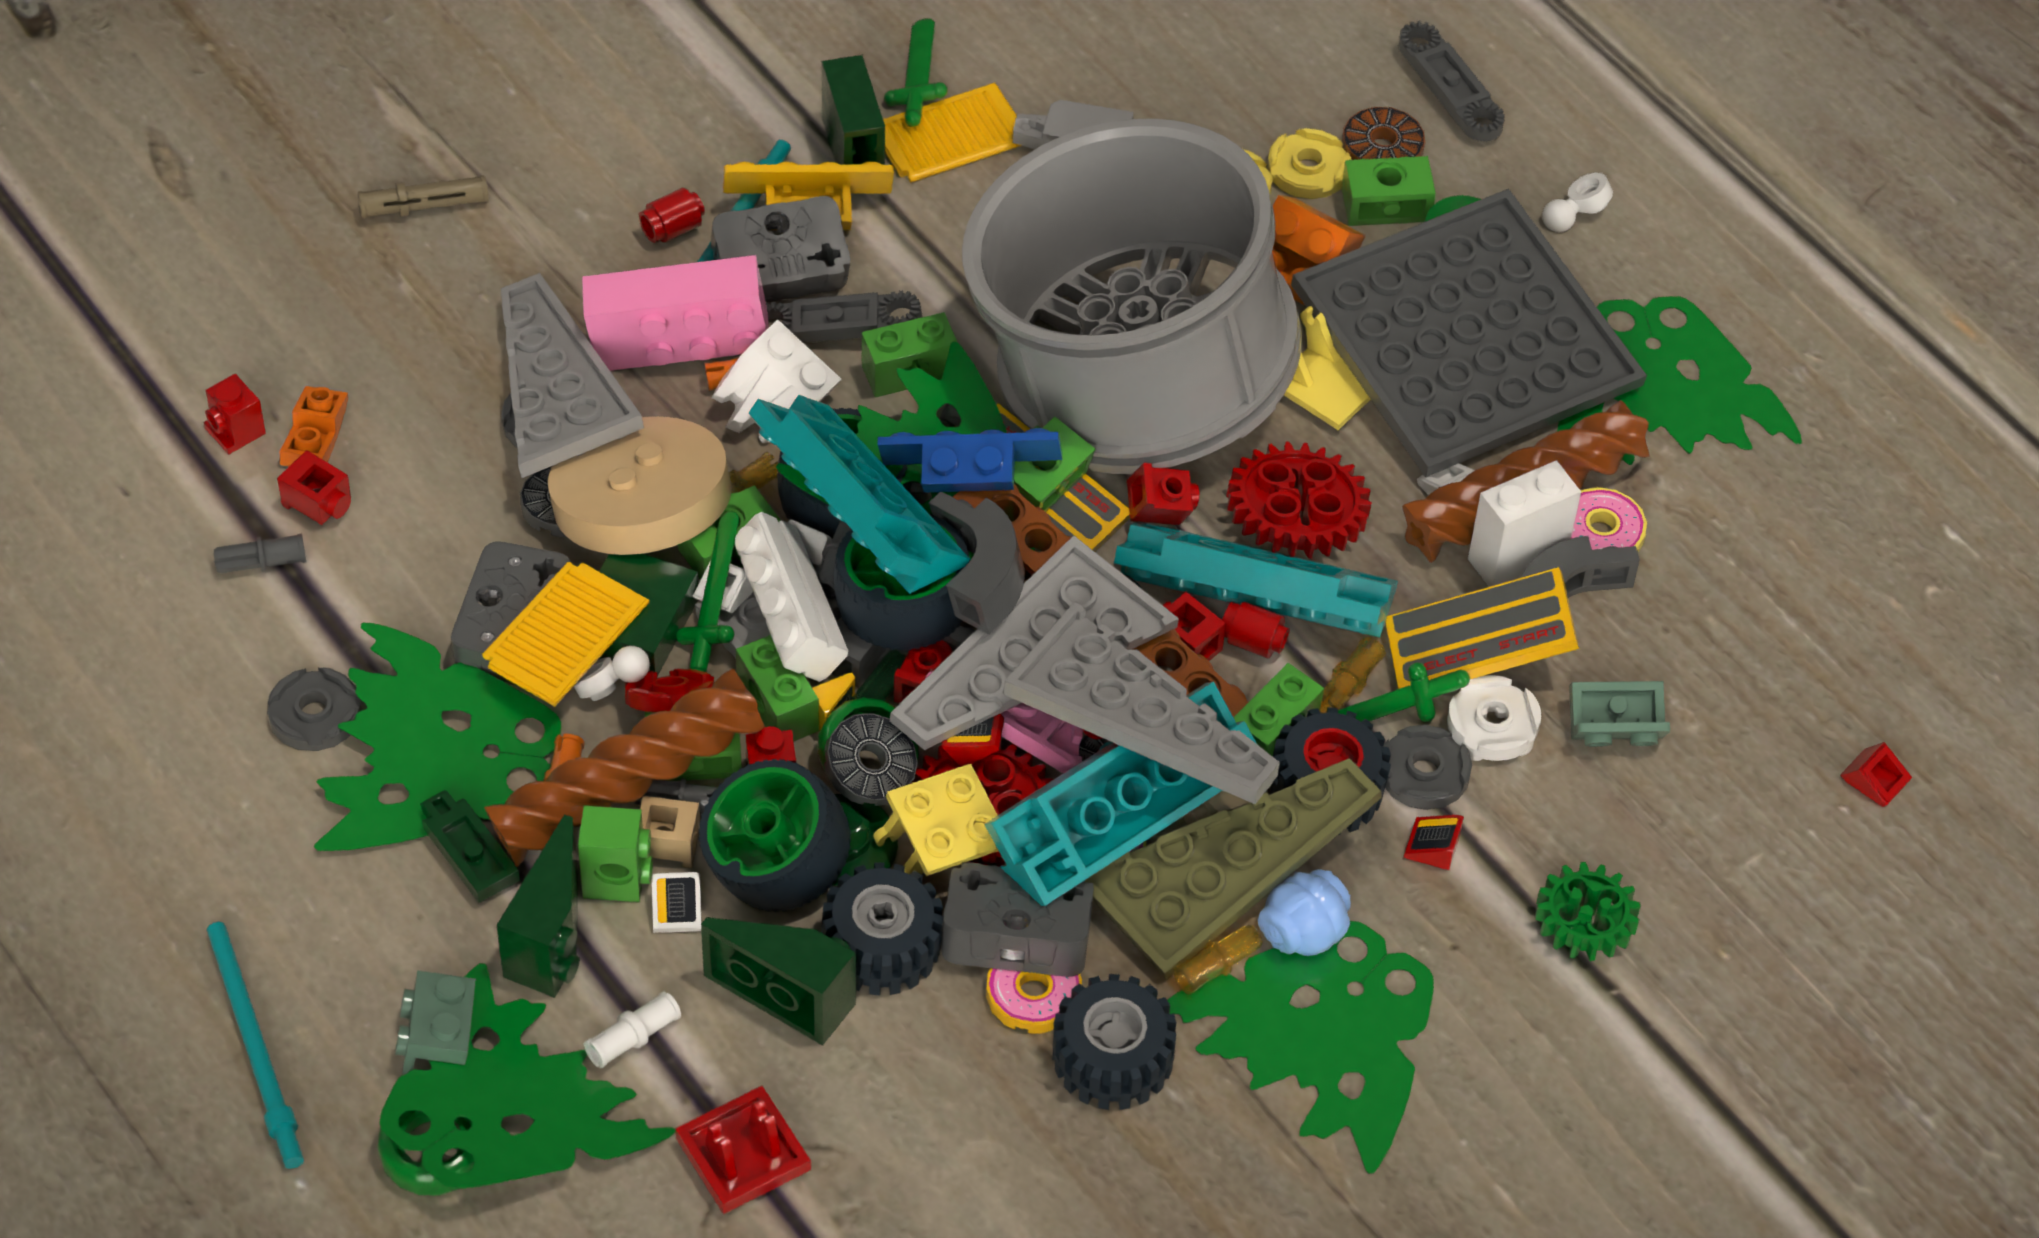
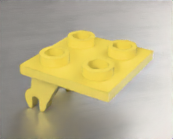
(1323, 379)
(942, 820)

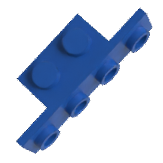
(969, 460)

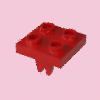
(743, 1149)

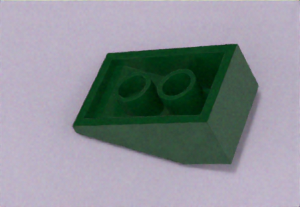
(541, 921)
(783, 971)

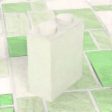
(1522, 521)

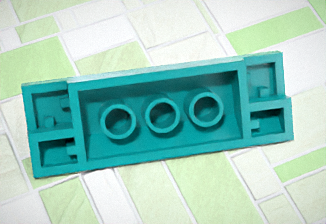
(860, 491)
(1256, 576)
(1098, 812)

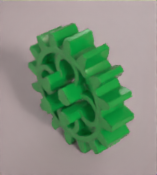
(1612, 923)

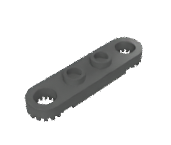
(1451, 81)
(843, 315)

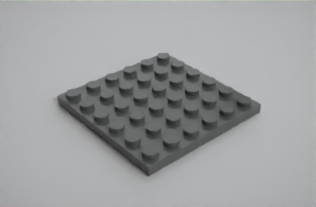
(1468, 332)

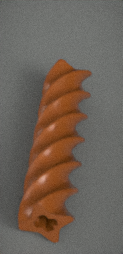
(1589, 445)
(627, 764)

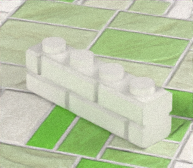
(790, 597)

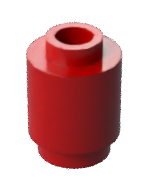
(671, 215)
(1255, 629)

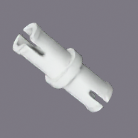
(632, 1029)

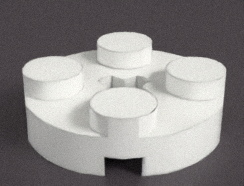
(1489, 740)

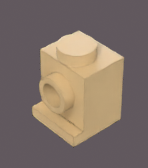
(673, 828)

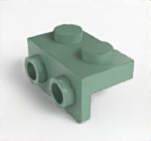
(1618, 712)
(438, 1019)

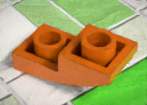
(315, 424)

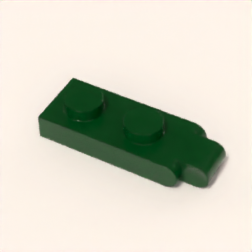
(468, 846)

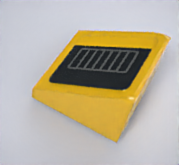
(833, 694)

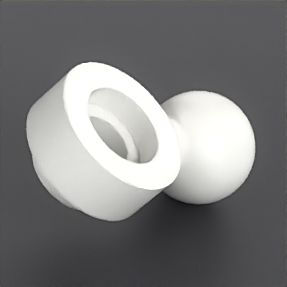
(1586, 195)
(599, 681)

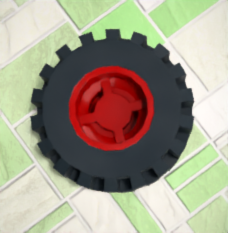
(1325, 741)

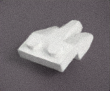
(776, 371)

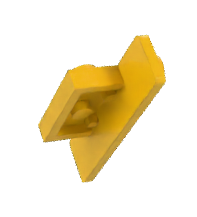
(795, 182)

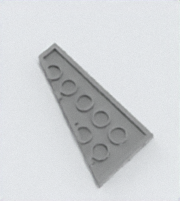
(558, 382)
(972, 679)
(1127, 699)

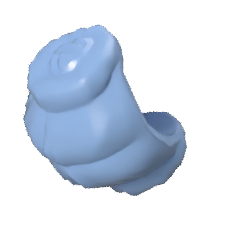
(1306, 913)

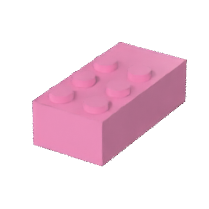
(675, 312)

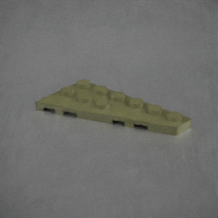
(1213, 871)

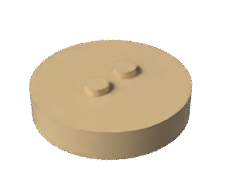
(642, 489)

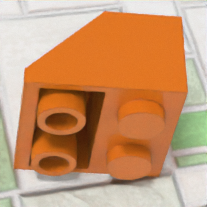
(1307, 238)

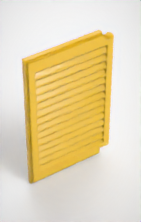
(951, 133)
(563, 631)

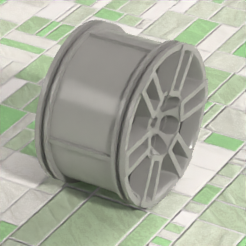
(1140, 359)

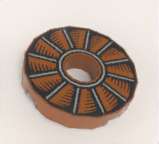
(1386, 124)

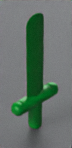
(917, 77)
(707, 630)
(1417, 694)

